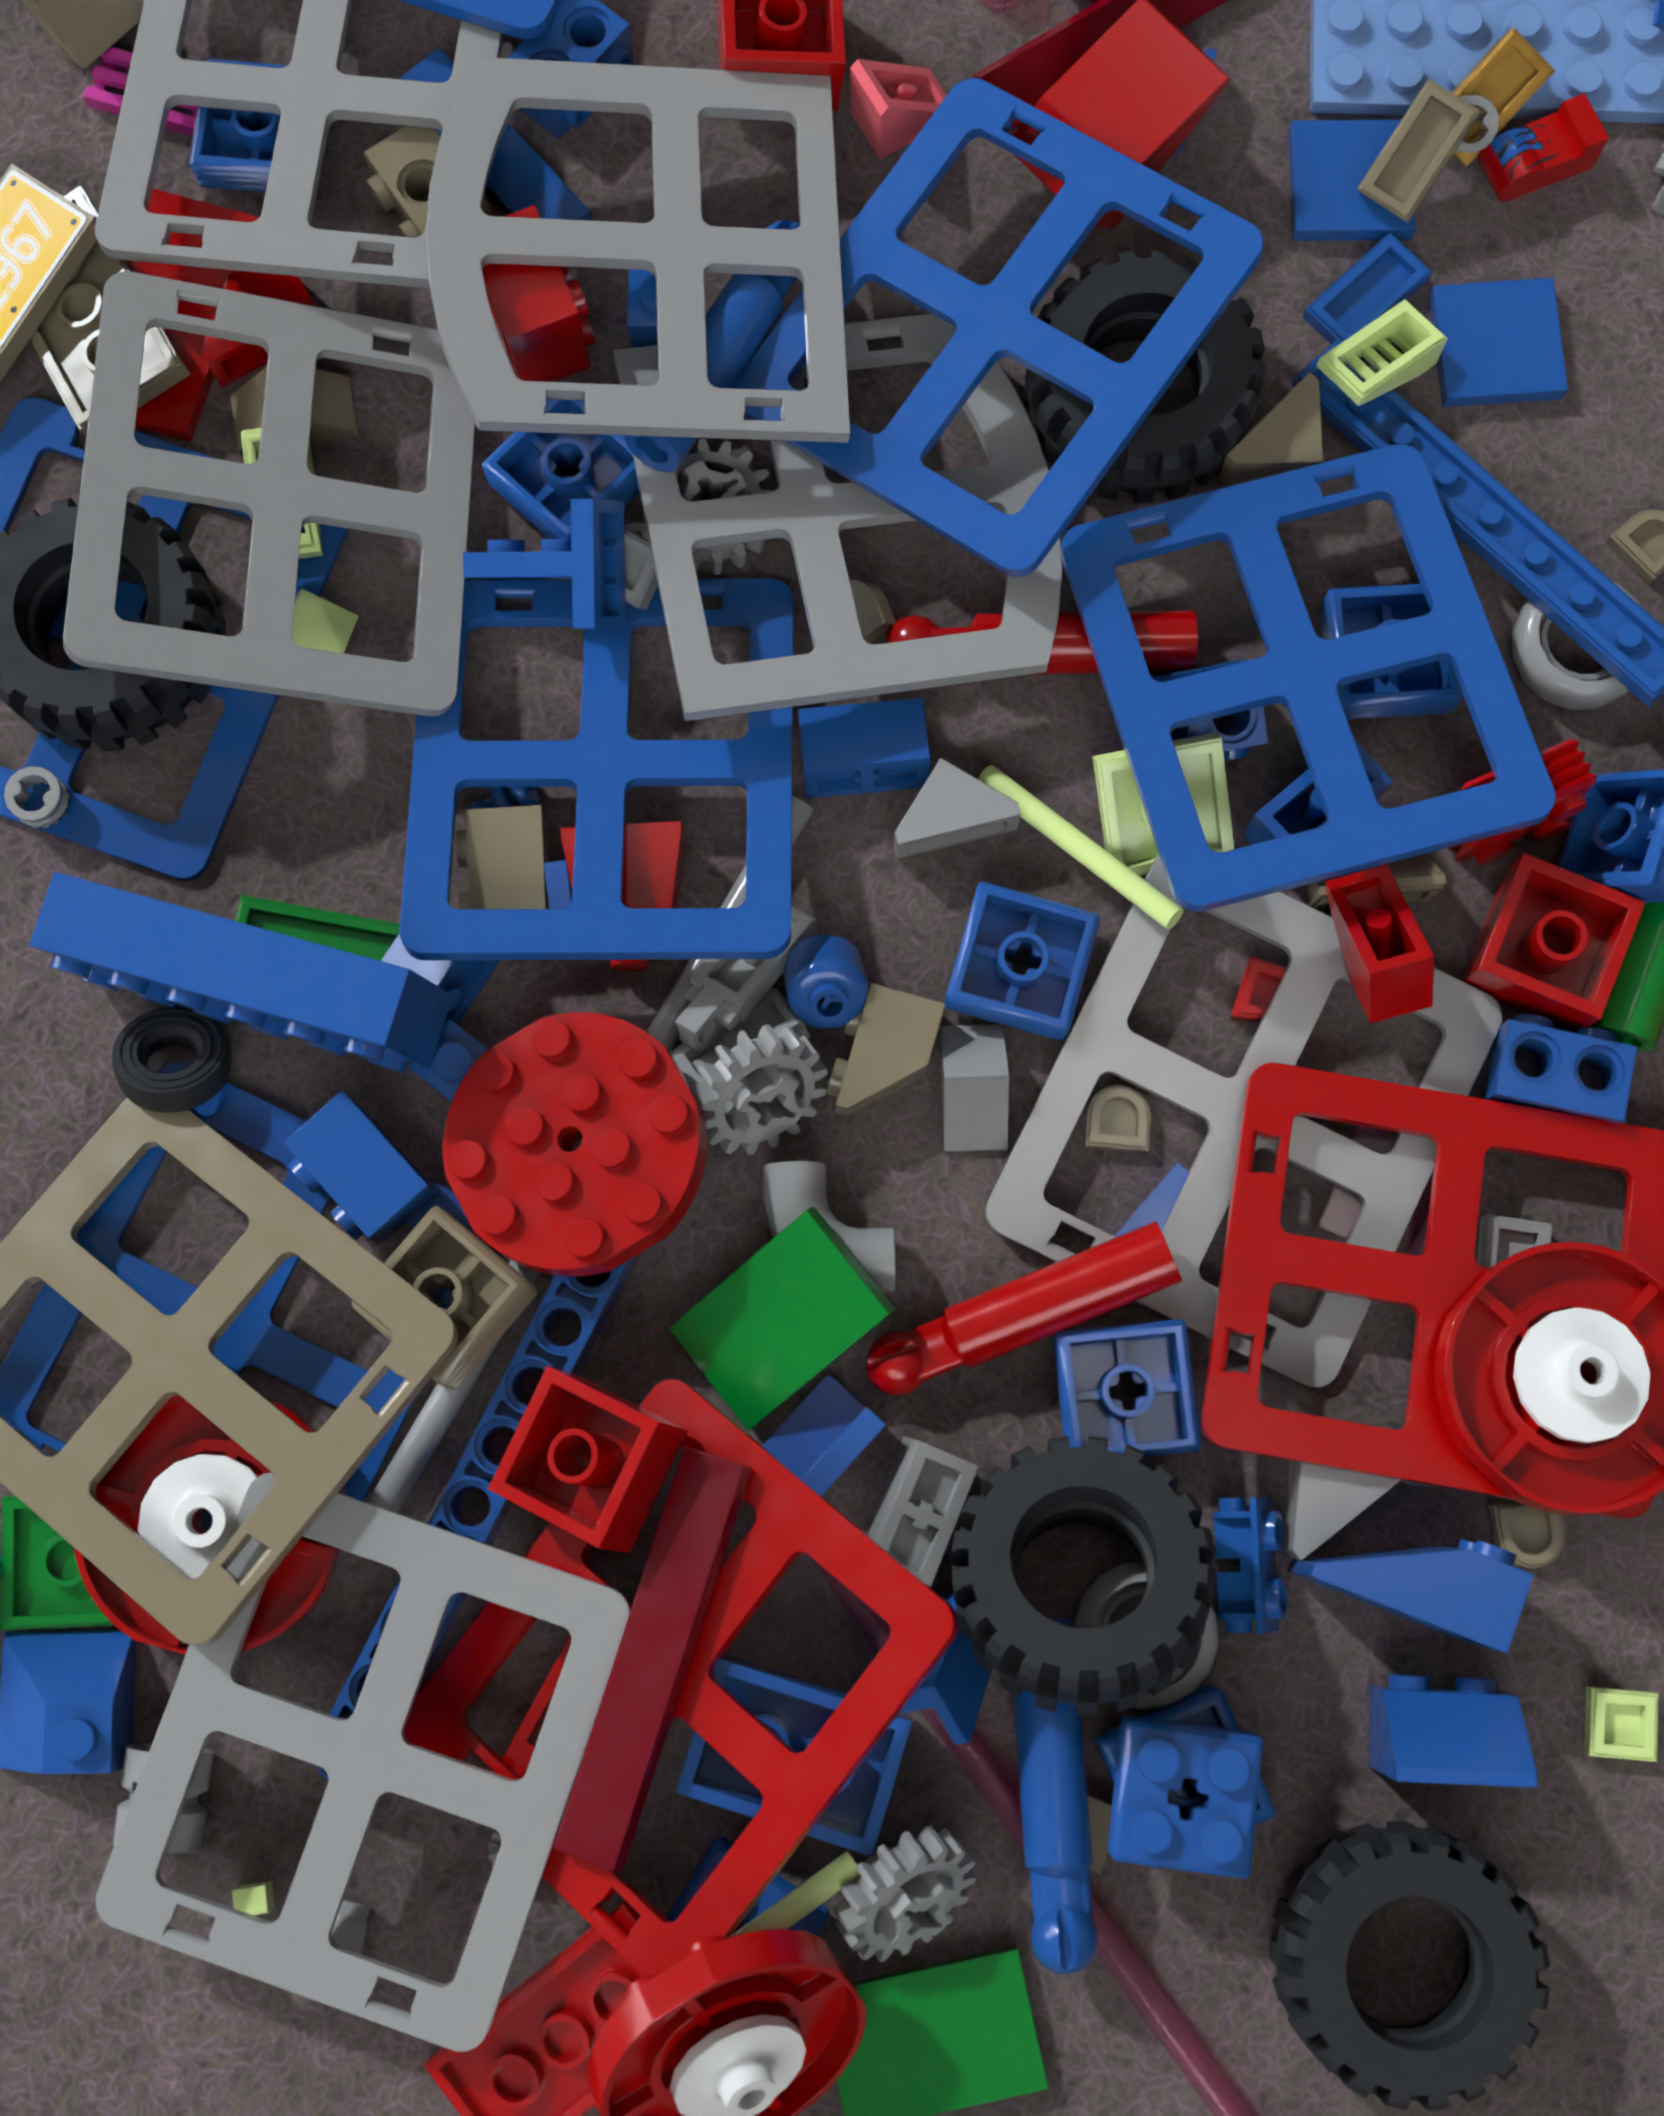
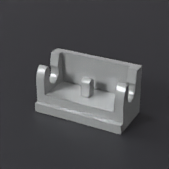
(920, 1505)

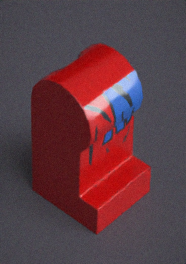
(1544, 150)

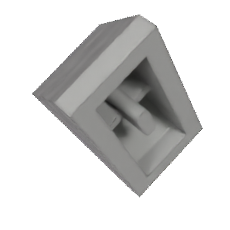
(953, 811)
(974, 1088)
(1323, 1502)

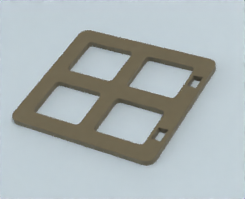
(178, 1358)

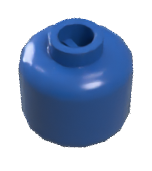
(825, 981)

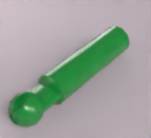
(1637, 996)

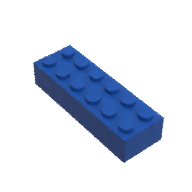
(241, 973)

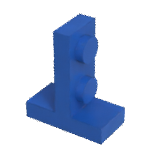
(591, 558)

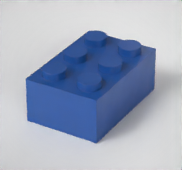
(796, 1713)

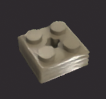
(484, 1288)

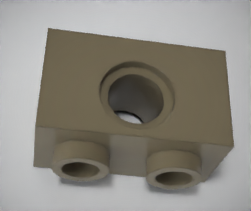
(403, 173)

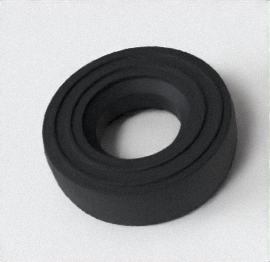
(174, 1090)

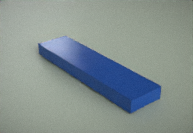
(517, 172)

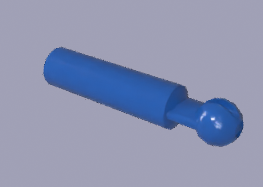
(734, 332)
(1056, 1831)

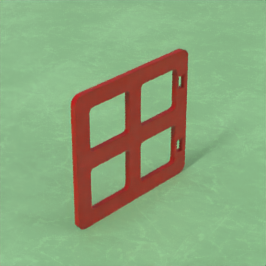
(1431, 1284)
(792, 1784)

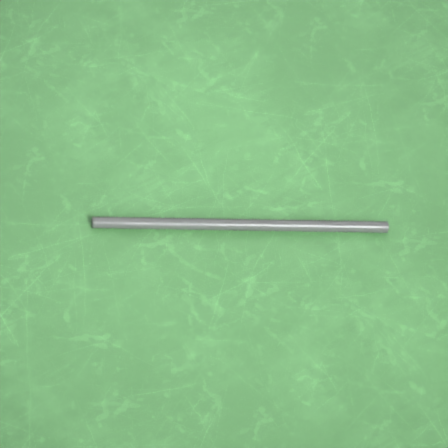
(445, 1403)

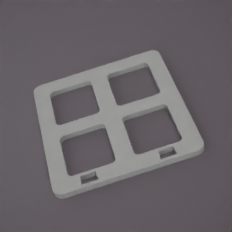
(309, 99)
(276, 495)
(1104, 1044)
(362, 1762)

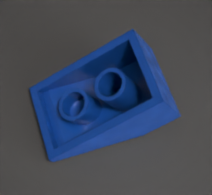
(1456, 1591)

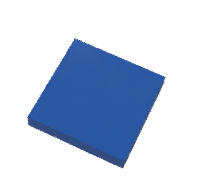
(1325, 171)
(1499, 342)

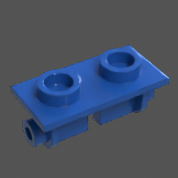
(1253, 1590)

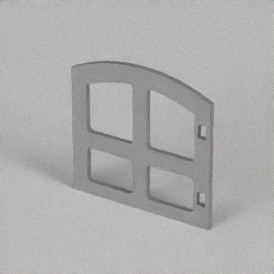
(671, 246)
(810, 516)

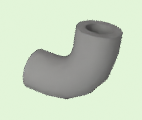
(800, 1185)

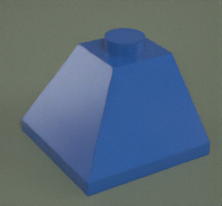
(66, 1701)

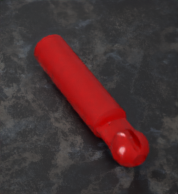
(1165, 638)
(1025, 1310)

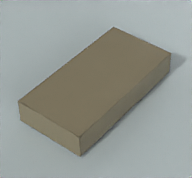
(1418, 151)

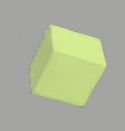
(254, 1898)

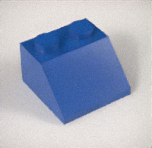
(1449, 1733)

